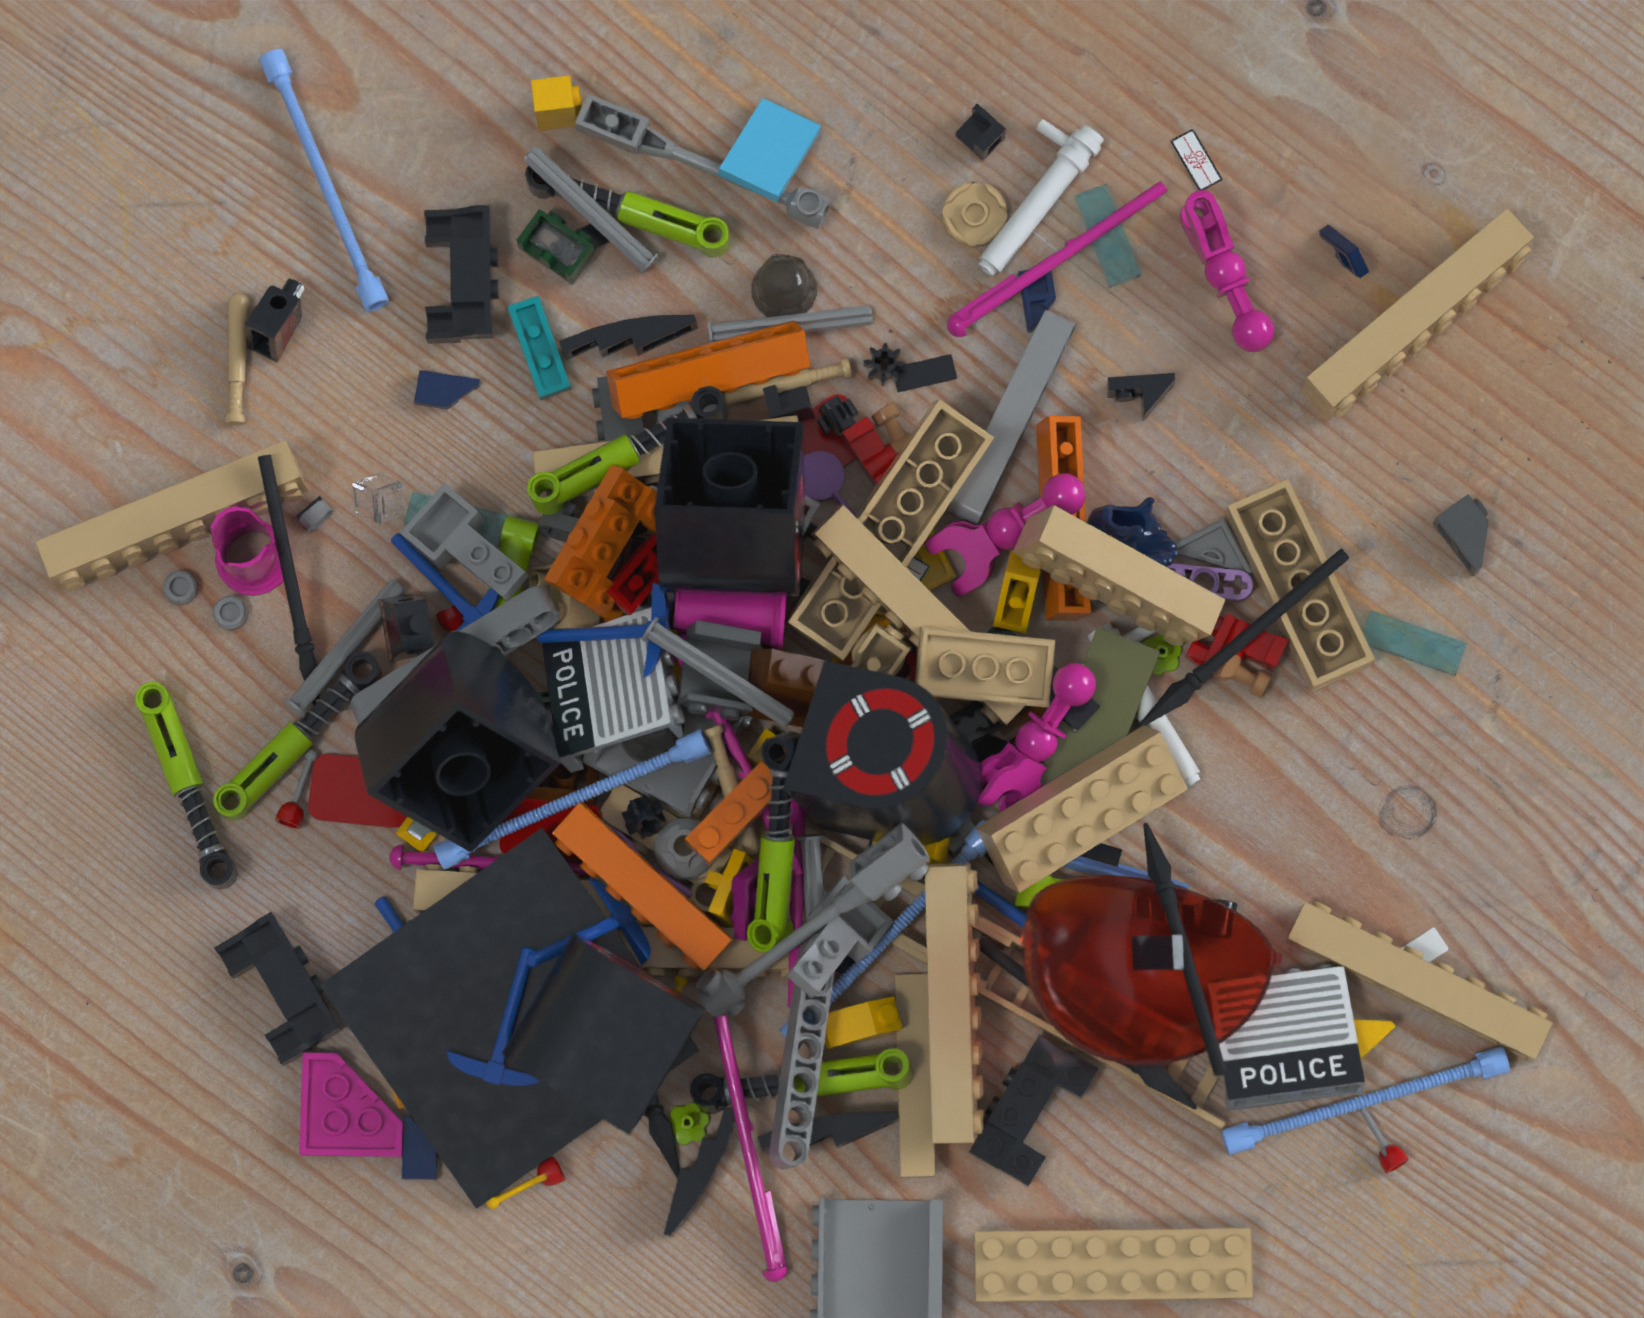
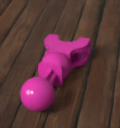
(1225, 269)
(985, 541)
(1018, 768)

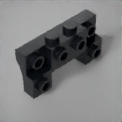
(471, 274)
(292, 987)
(1022, 1103)

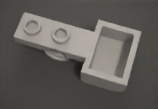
(448, 529)
(847, 934)

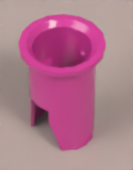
(251, 577)
(747, 612)

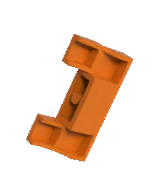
(600, 538)

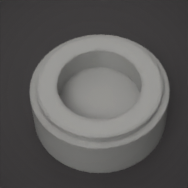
(180, 588)
(230, 613)

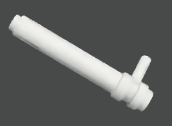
(1070, 161)
(1181, 757)

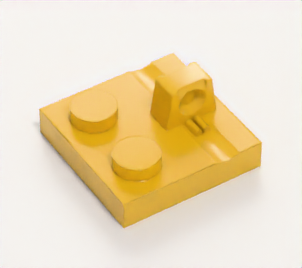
(723, 899)

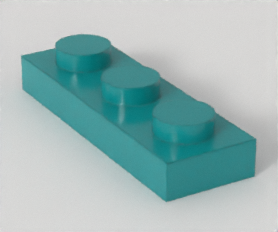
(539, 347)

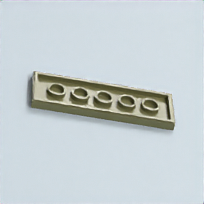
(1121, 677)

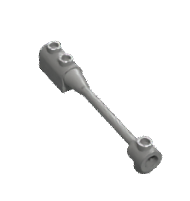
(635, 135)
(872, 875)

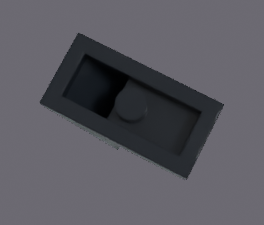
(1150, 387)

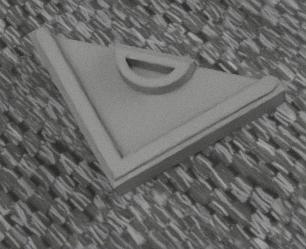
(1215, 547)

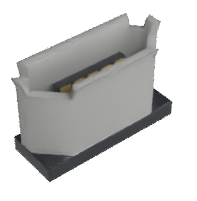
(315, 514)

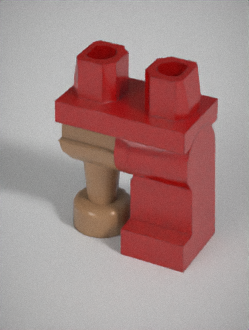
(867, 446)
(1263, 651)

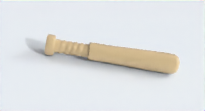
(237, 348)
(785, 383)
(728, 780)

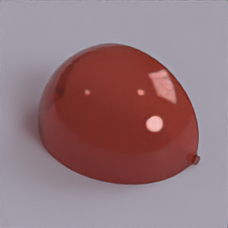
(1085, 980)

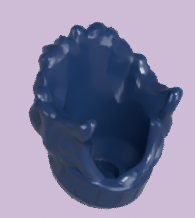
(1136, 529)

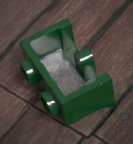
(556, 245)

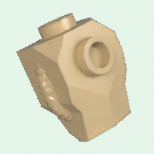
(880, 650)

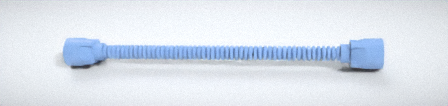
(369, 289)
(687, 749)
(972, 848)
(1487, 1064)

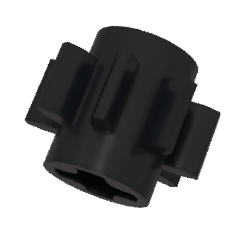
(894, 365)
(837, 415)
(643, 817)

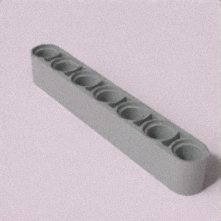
(1013, 415)
(502, 628)
(807, 1069)

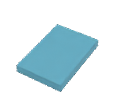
(769, 150)

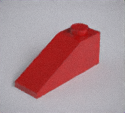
(636, 577)

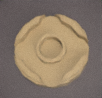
(974, 214)

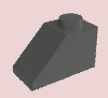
(1465, 531)

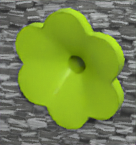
(1166, 661)
(692, 1132)

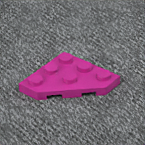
(343, 1113)

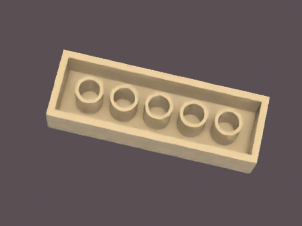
(1281, 555)
(1118, 576)
(1081, 808)

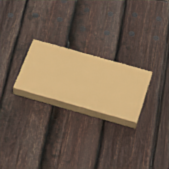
(985, 666)

